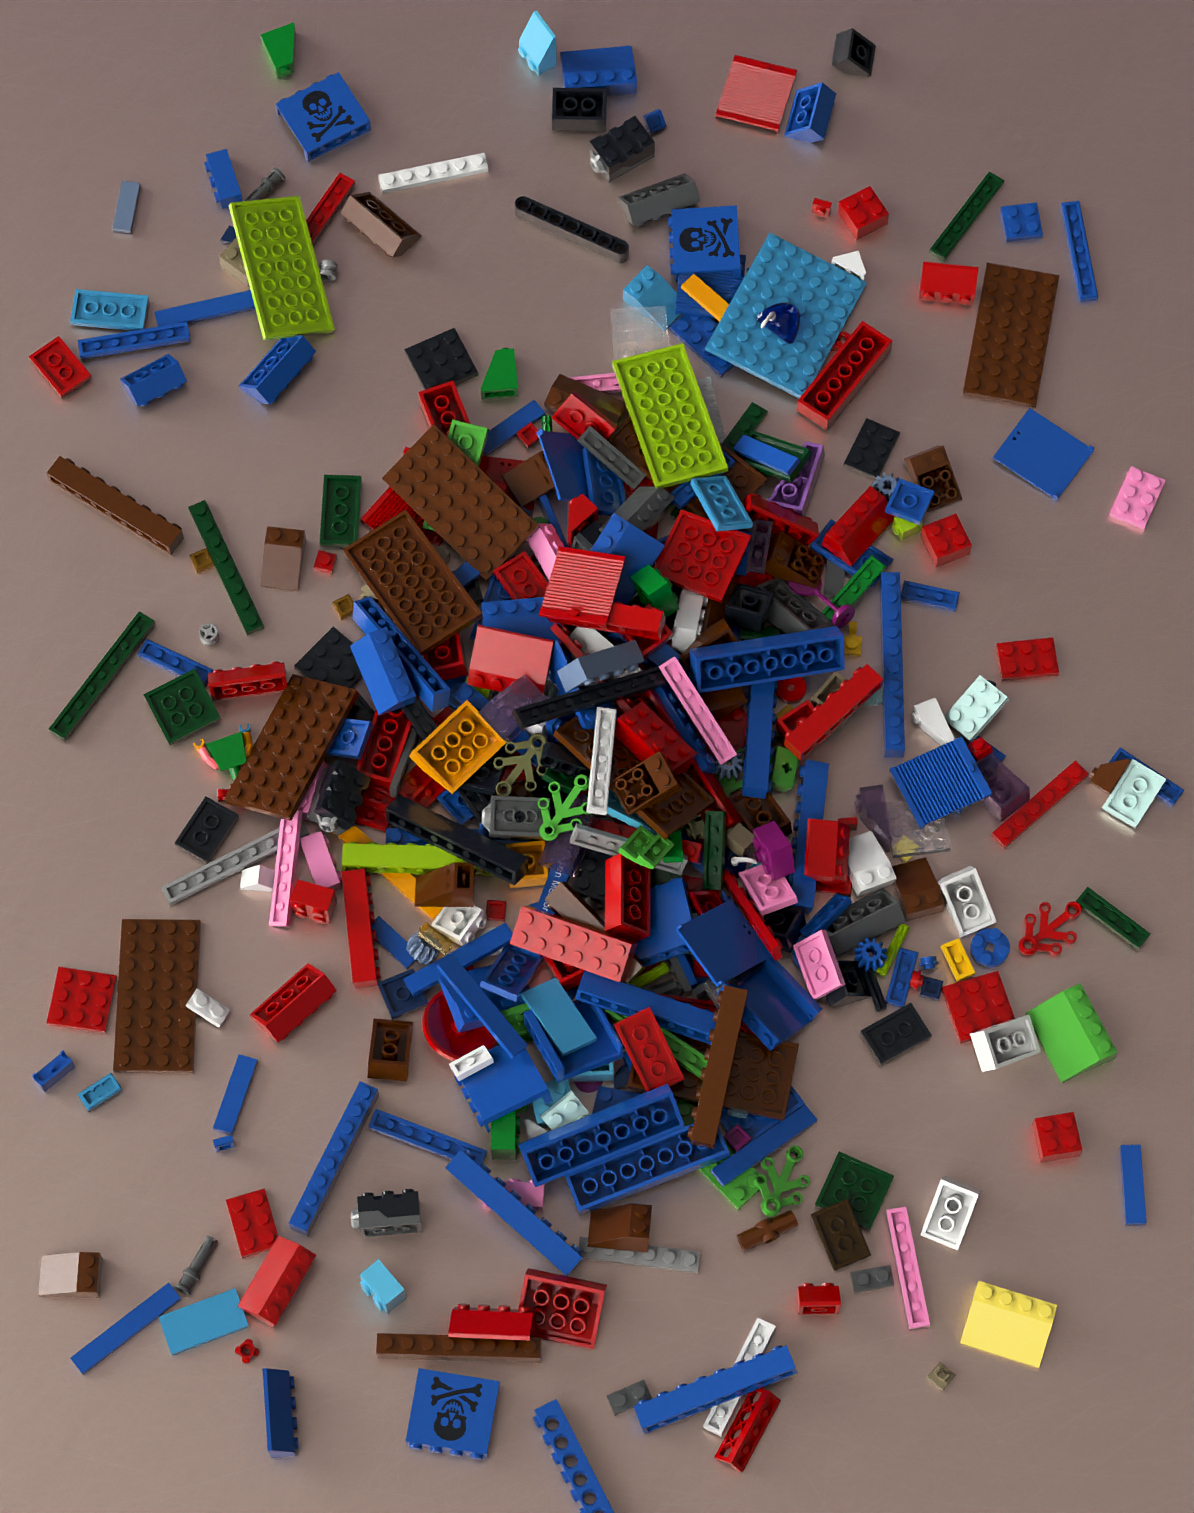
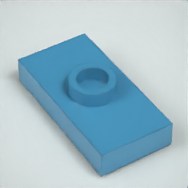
(99, 1092)

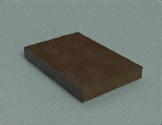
(840, 1234)

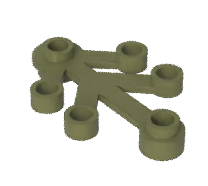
(523, 763)

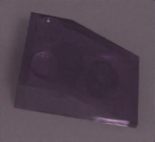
(500, 709)
(1007, 789)
(873, 812)

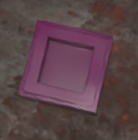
(737, 1138)

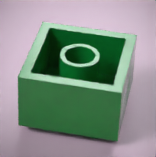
(655, 590)
(503, 1137)

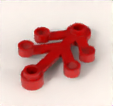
(1047, 931)

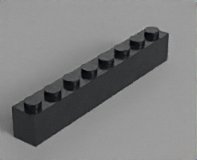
(457, 840)

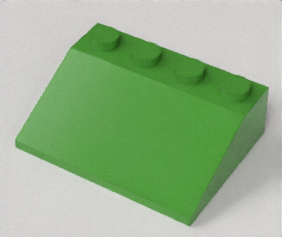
(1071, 1033)

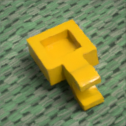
(852, 643)

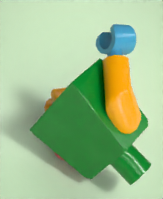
(227, 751)

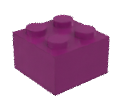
(773, 851)

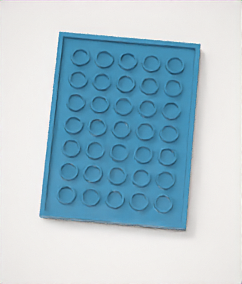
(792, 276)

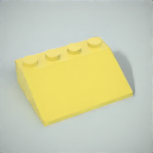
(1008, 1324)

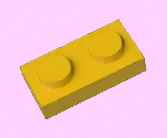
(957, 960)

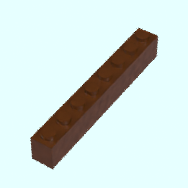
(115, 505)
(718, 1067)
(456, 1348)

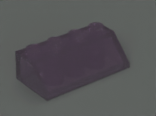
(560, 853)

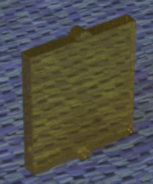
(435, 938)

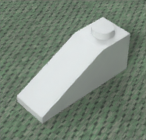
(932, 721)

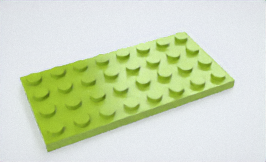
(281, 267)
(669, 416)

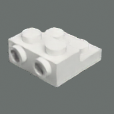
(460, 923)

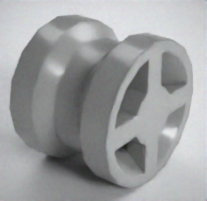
(328, 270)
(208, 630)

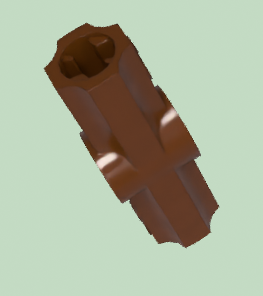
(767, 1230)

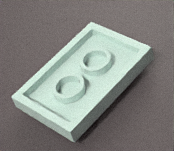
(976, 708)
(1134, 793)
(565, 1111)

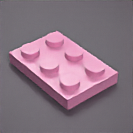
(1137, 497)
(765, 892)
(819, 964)

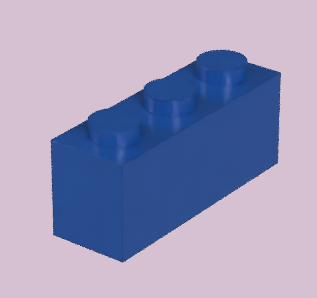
(223, 178)

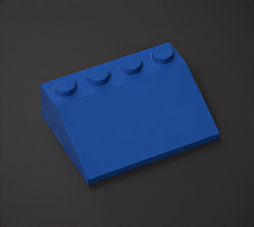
(600, 68)
(627, 540)
(518, 617)
(461, 1013)

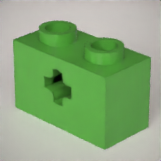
(783, 769)

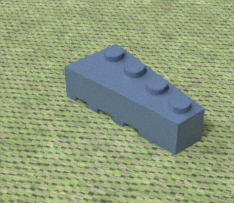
(600, 665)

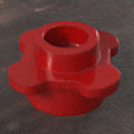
(240, 1350)

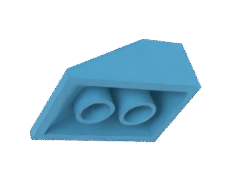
(652, 290)

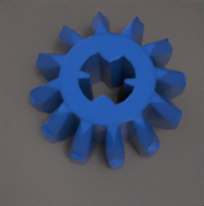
(862, 954)

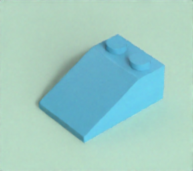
(538, 45)

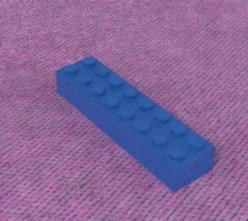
(767, 659)
(601, 1135)
(641, 1169)

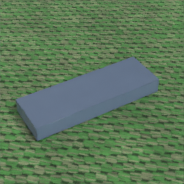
(126, 207)

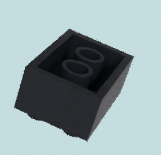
(579, 109)

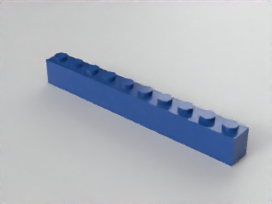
(892, 665)

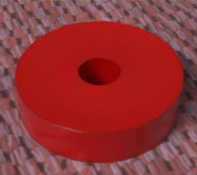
(794, 696)

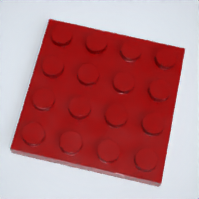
(701, 557)

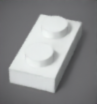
(207, 1007)
(471, 1063)

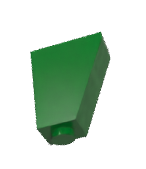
(280, 49)
(501, 376)

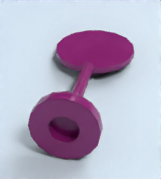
(841, 616)

